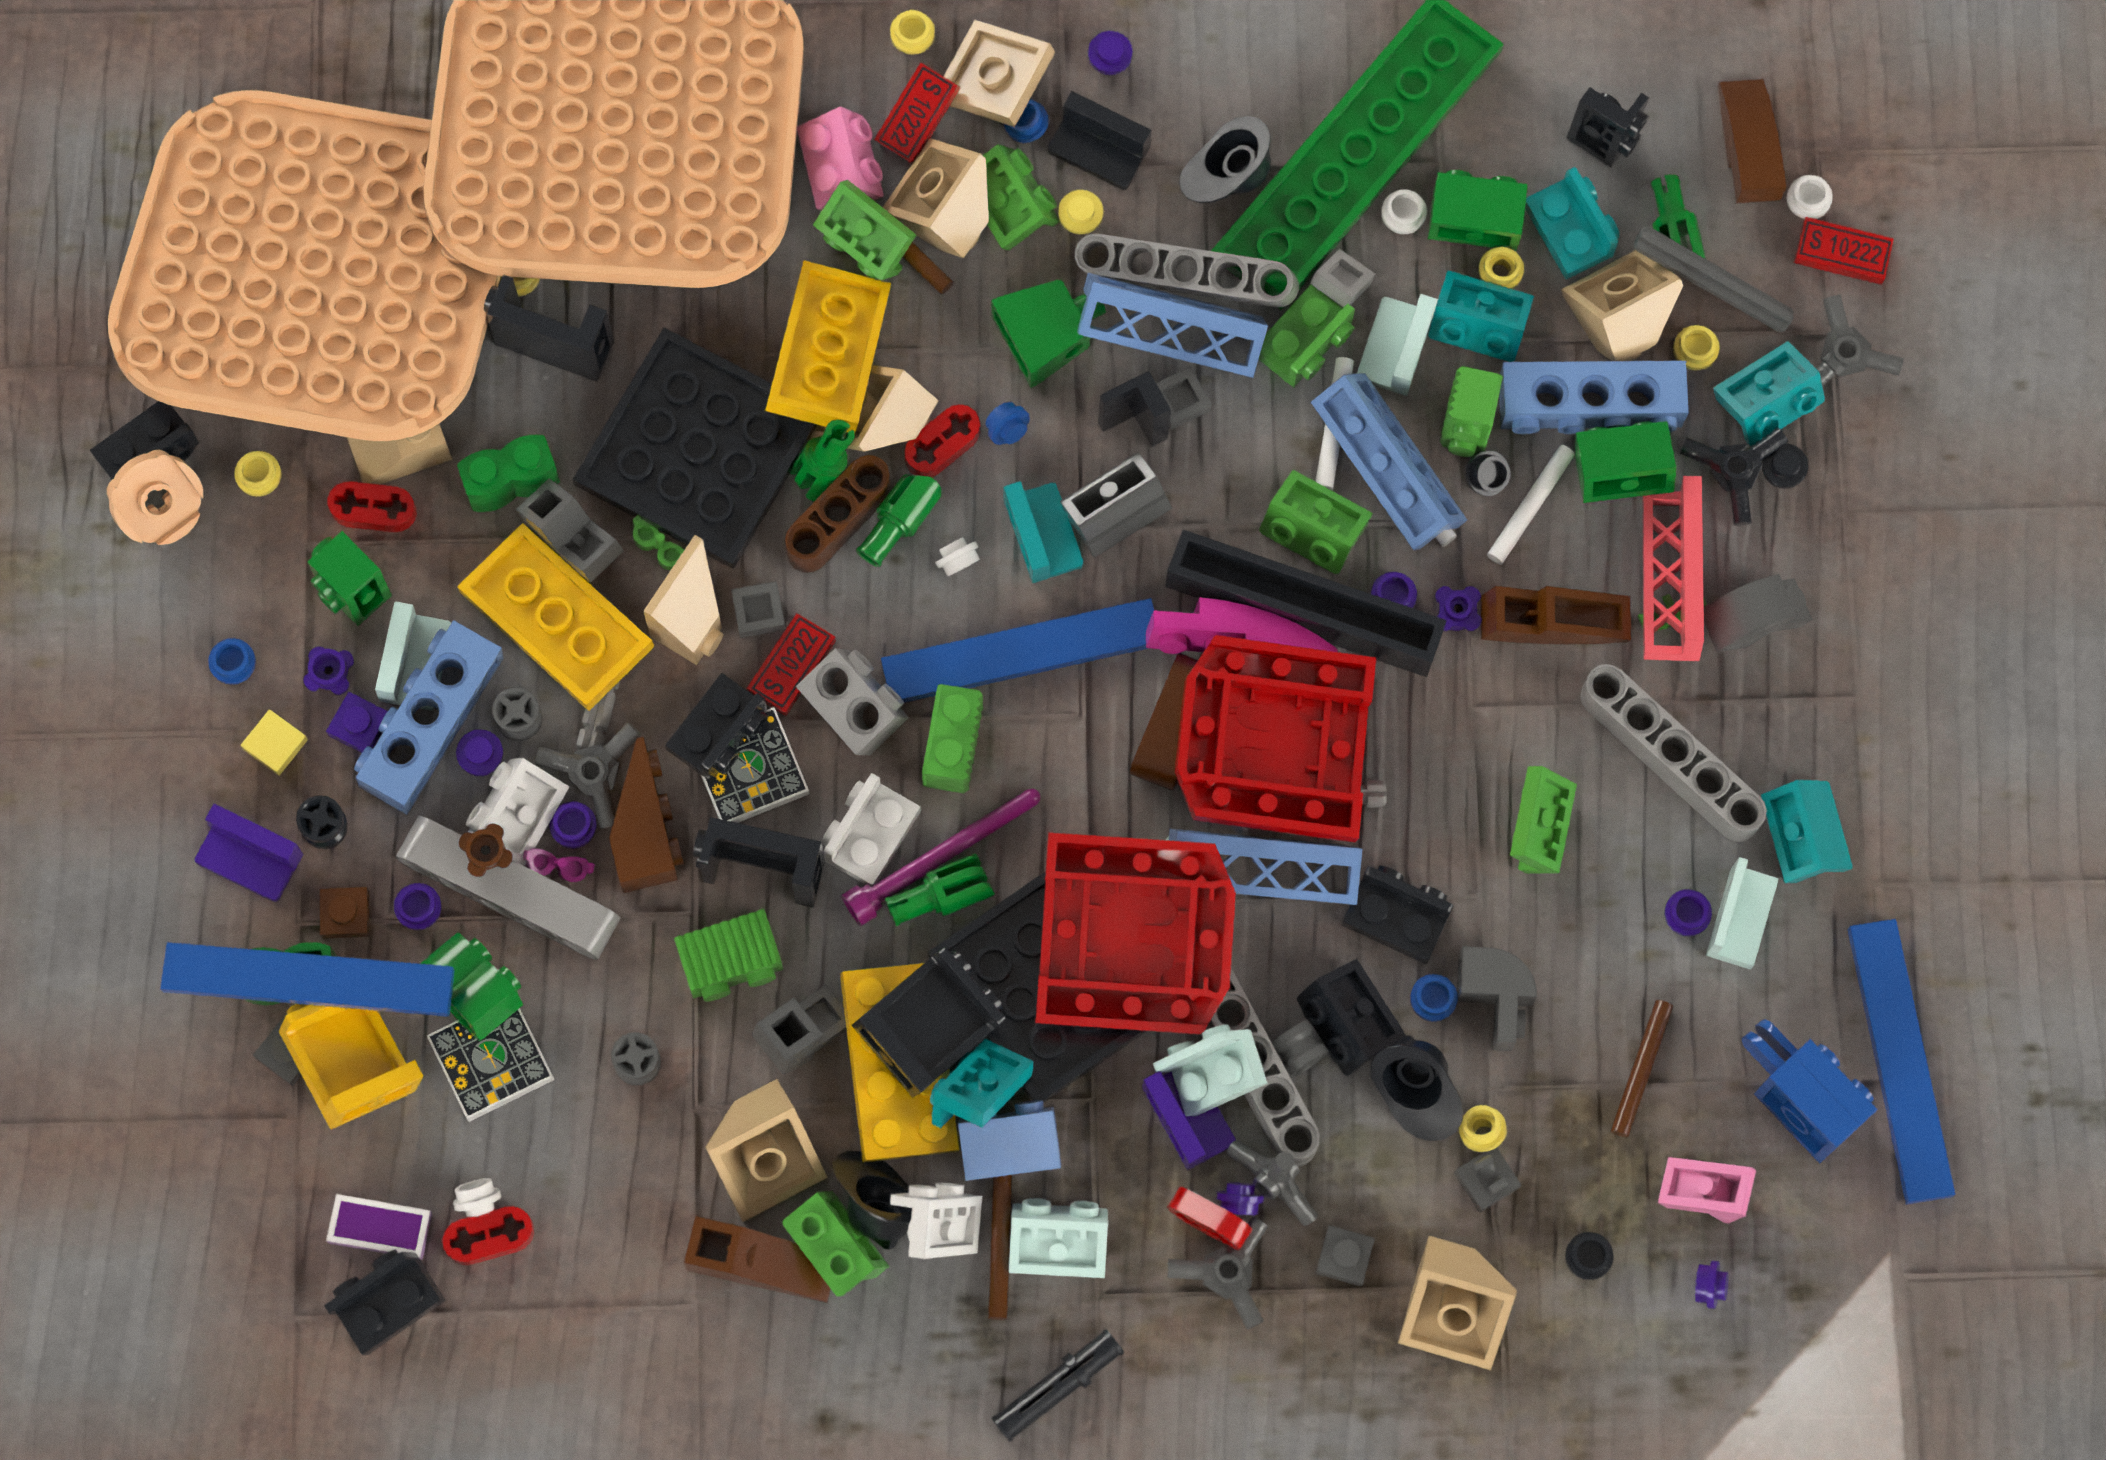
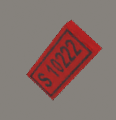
(917, 113)
(1843, 250)
(789, 662)

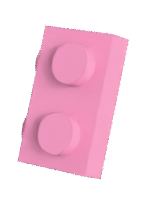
(838, 150)

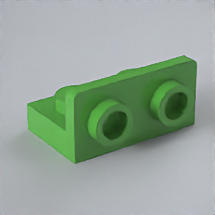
(1014, 198)
(864, 231)
(1304, 335)
(1314, 522)
(1542, 821)
(832, 1244)

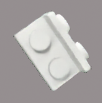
(520, 803)
(869, 830)
(942, 1220)

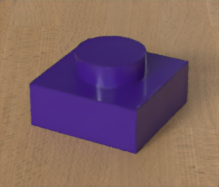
(357, 723)

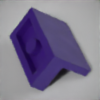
(248, 854)
(1192, 1136)

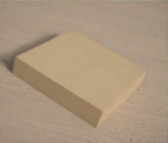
(997, 72)

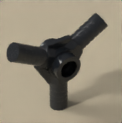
(1736, 467)

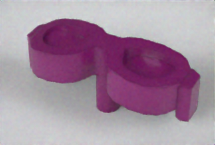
(568, 868)

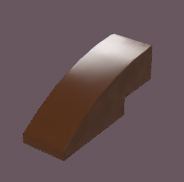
(1751, 141)
(1554, 616)

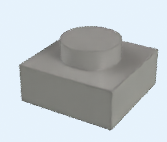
(1342, 278)

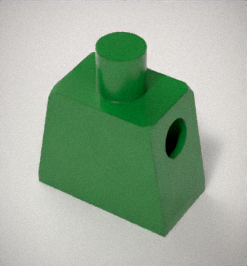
(1042, 327)

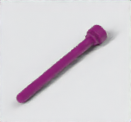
(865, 901)

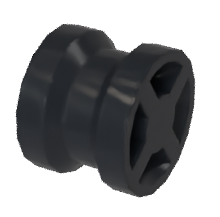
(317, 814)

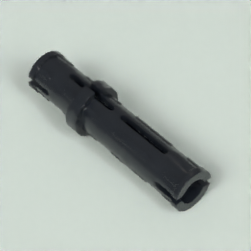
(1101, 1352)

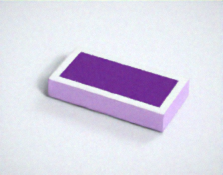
(378, 1226)

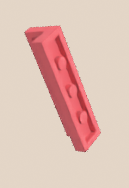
(1691, 573)

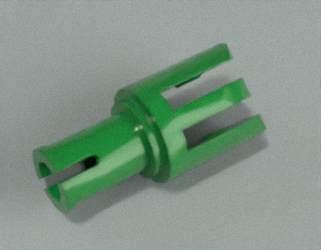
(1673, 218)
(823, 459)
(899, 516)
(943, 891)

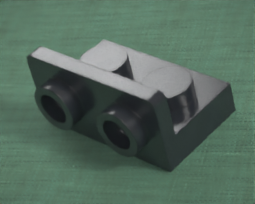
(1607, 128)
(151, 430)
(717, 727)
(1398, 913)
(1350, 1016)
(385, 1300)

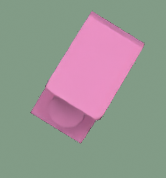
(1707, 1188)

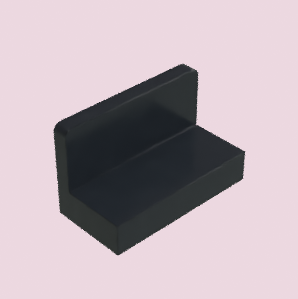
(1100, 141)
(1137, 399)

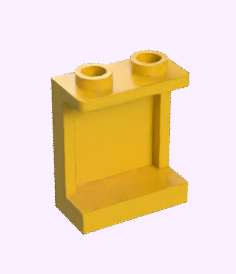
(347, 1060)

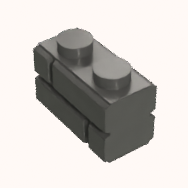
(1116, 504)

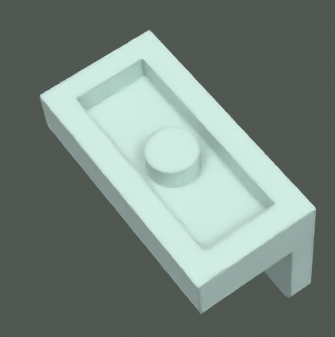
(1397, 342)
(405, 650)
(1742, 915)

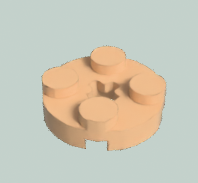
(130, 492)

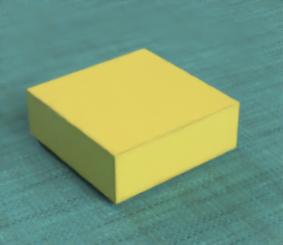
(274, 742)

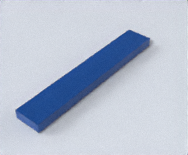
(1020, 651)
(307, 979)
(1901, 1062)

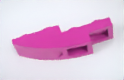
(1194, 631)

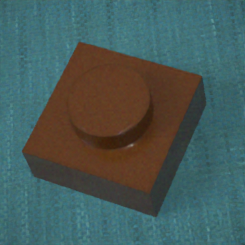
(344, 912)

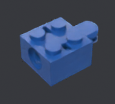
(1808, 1090)

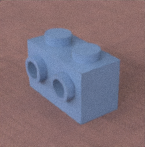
(1011, 1142)

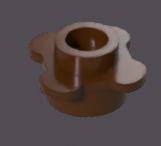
(474, 842)

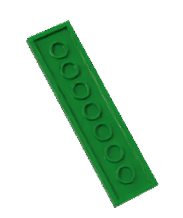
(1362, 143)

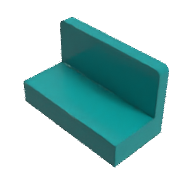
(1042, 530)
(1806, 830)

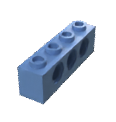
(1659, 381)
(402, 783)

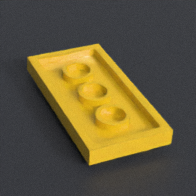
(828, 346)
(555, 616)
(887, 1116)

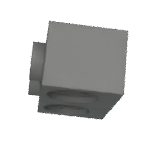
(846, 710)

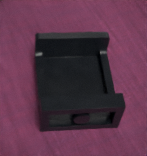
(546, 339)
(764, 850)
(930, 1021)

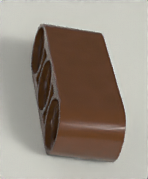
(834, 534)
(1158, 748)

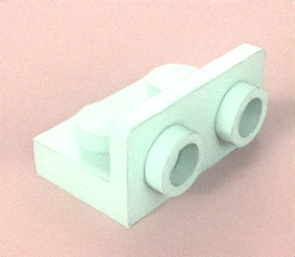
(1214, 1068)
(1058, 1239)

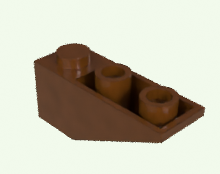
(639, 832)
(752, 1259)

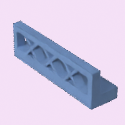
(1176, 308)
(1388, 459)
(1282, 851)

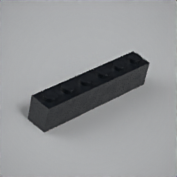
(1323, 606)

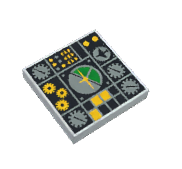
(761, 776)
(493, 1069)

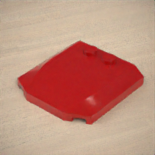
(1275, 737)
(1134, 933)

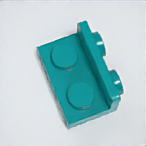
(1573, 224)
(1480, 316)
(1771, 392)
(980, 1084)

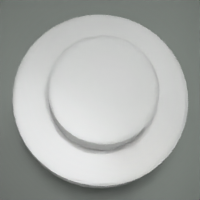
(1809, 197)
(1404, 211)
(957, 556)
(476, 1197)

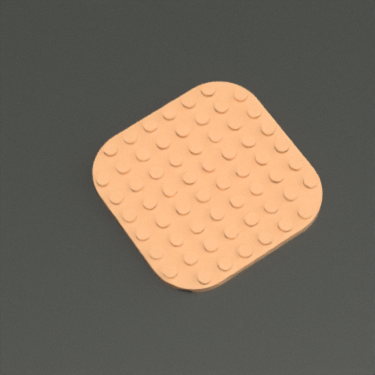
(615, 138)
(297, 273)

